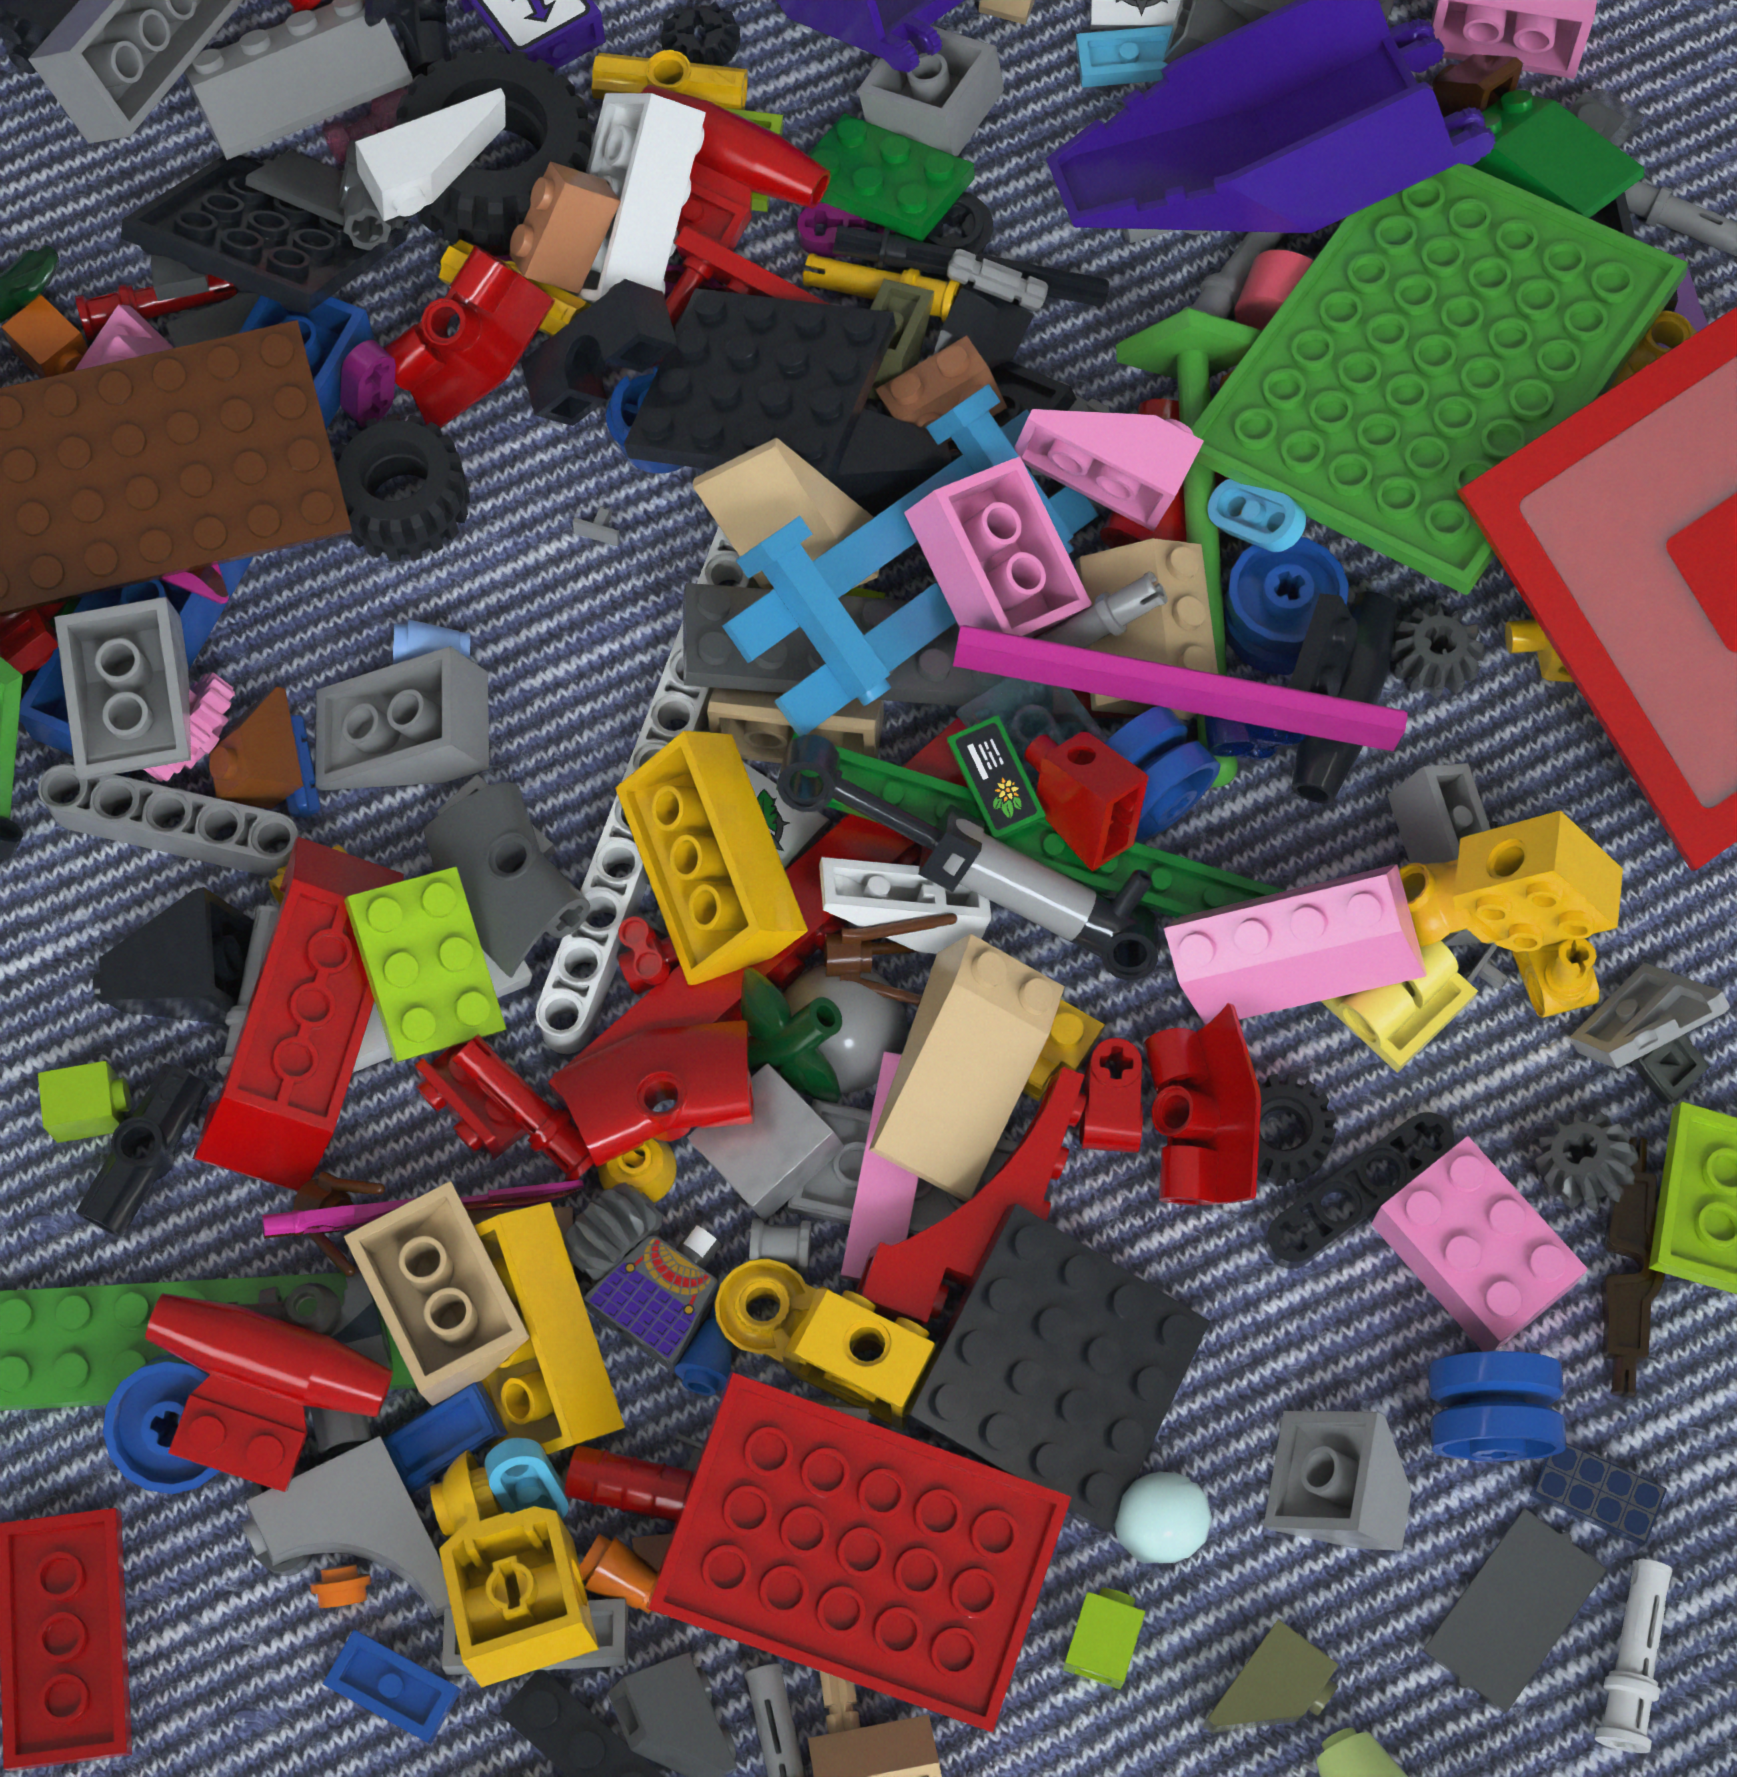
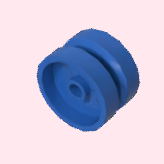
(1274, 601)
(1176, 769)
(1497, 1406)
(142, 1425)

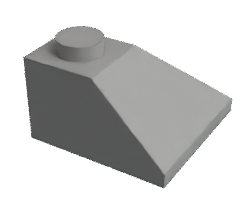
(1339, 1480)

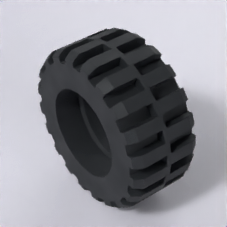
(538, 106)

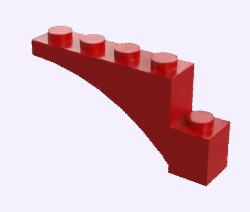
(908, 1275)

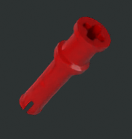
(97, 310)
(548, 1129)

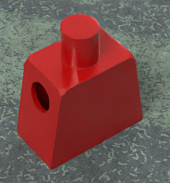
(1088, 795)

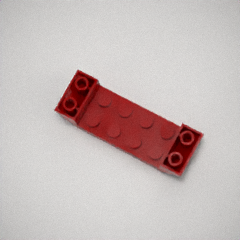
(298, 1027)

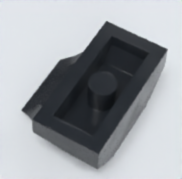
(989, 322)

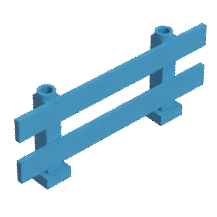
(809, 590)

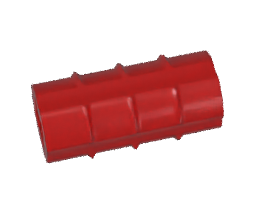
(627, 1483)

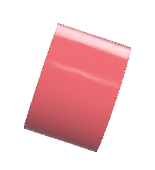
(1268, 285)

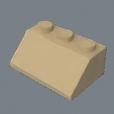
(1168, 634)
(764, 732)
(438, 1292)

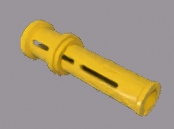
(866, 281)

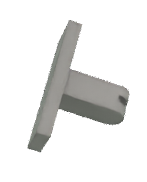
(598, 529)
(1488, 971)

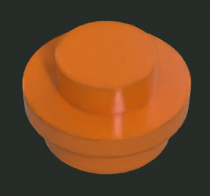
(340, 1586)

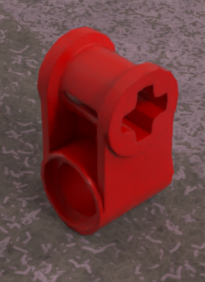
(1113, 1106)

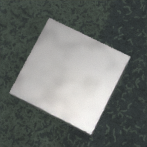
(777, 1152)

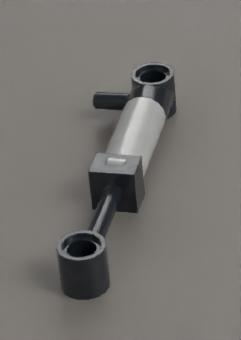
(964, 855)

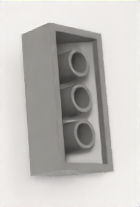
(294, 75)

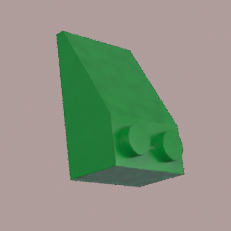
(1555, 154)

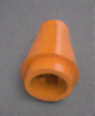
(617, 1573)

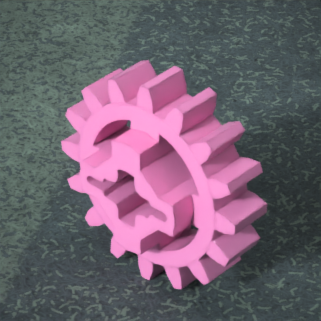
(207, 703)

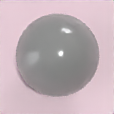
(868, 1024)

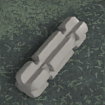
(997, 280)

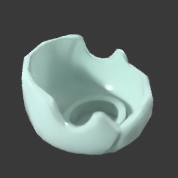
(1163, 1518)

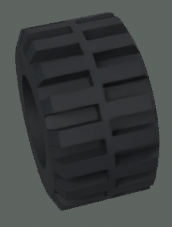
(393, 451)

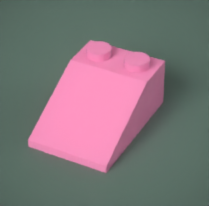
(1112, 458)

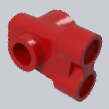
(649, 957)

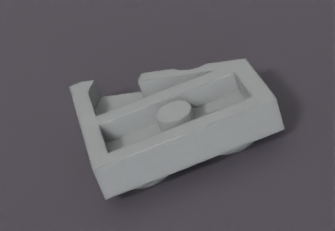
(1645, 1015)

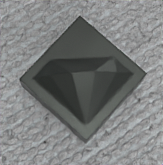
(1671, 1068)

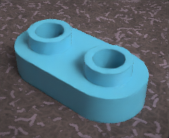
(1266, 518)
(524, 1477)

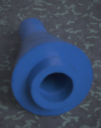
(706, 1360)

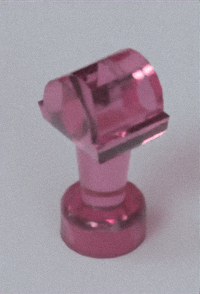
(380, 119)

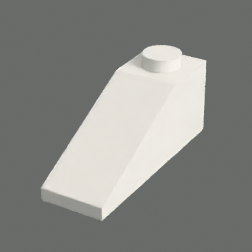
(422, 157)
(892, 893)

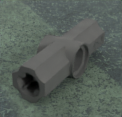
(361, 215)

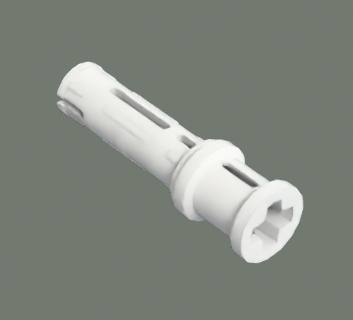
(1632, 1682)

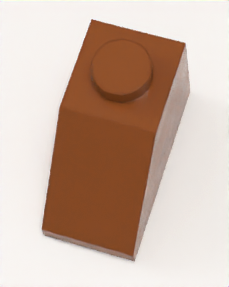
(258, 755)

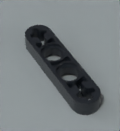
(1355, 1185)

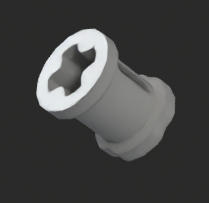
(781, 1243)

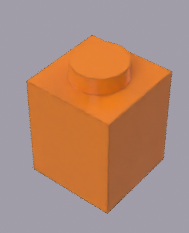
(45, 339)

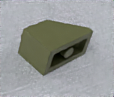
(911, 314)
(1276, 1684)

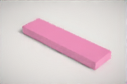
(883, 1191)

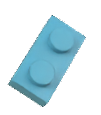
(1122, 56)

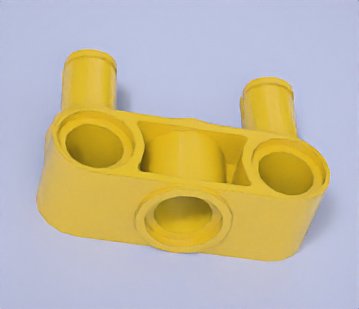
(1559, 976)

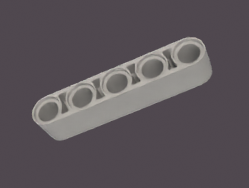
(157, 803)

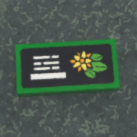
(996, 778)

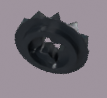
(720, 28)
(975, 227)

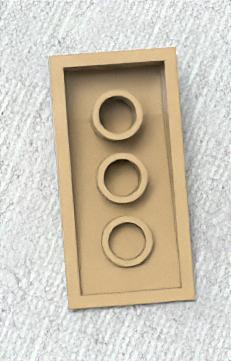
(965, 1064)

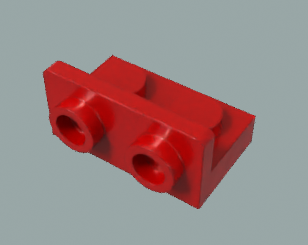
(479, 1117)

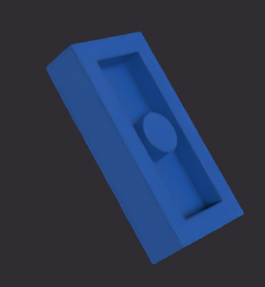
(392, 1686)

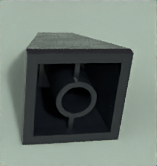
(888, 461)
(180, 962)

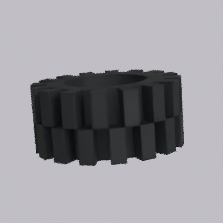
(1317, 1126)

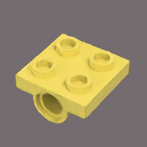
(1408, 1014)

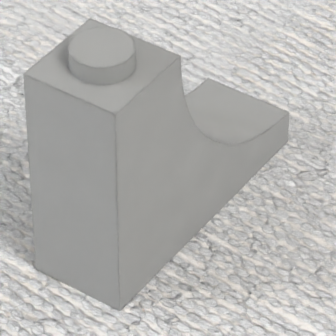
(351, 1509)

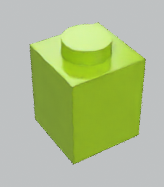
(82, 1101)
(1105, 1637)

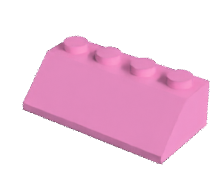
(1297, 946)

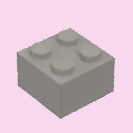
(940, 98)

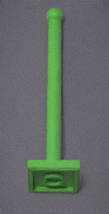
(1191, 350)

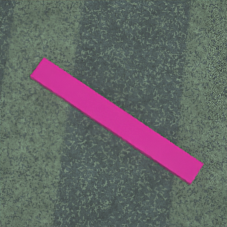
(1179, 688)

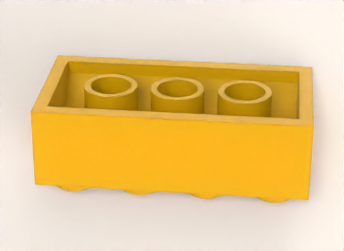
(710, 856)
(556, 1380)

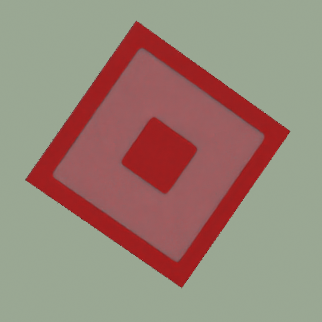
(1630, 568)

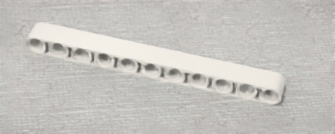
(617, 846)

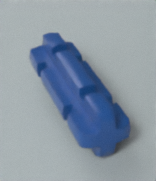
(306, 799)

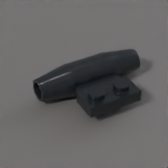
(1343, 658)

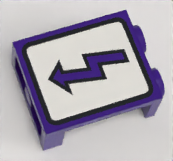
(542, 28)

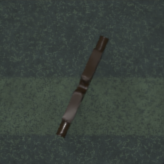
(1629, 1296)

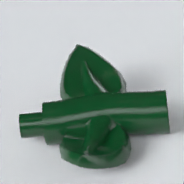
(26, 279)
(788, 1039)

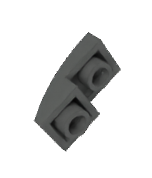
(175, 279)

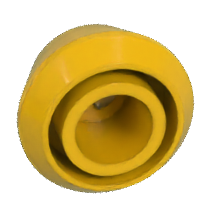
(651, 1171)

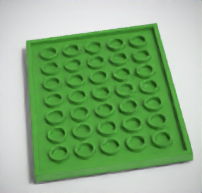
(1428, 355)

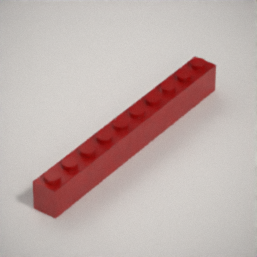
(719, 999)

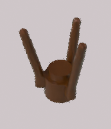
(852, 951)
(332, 1192)

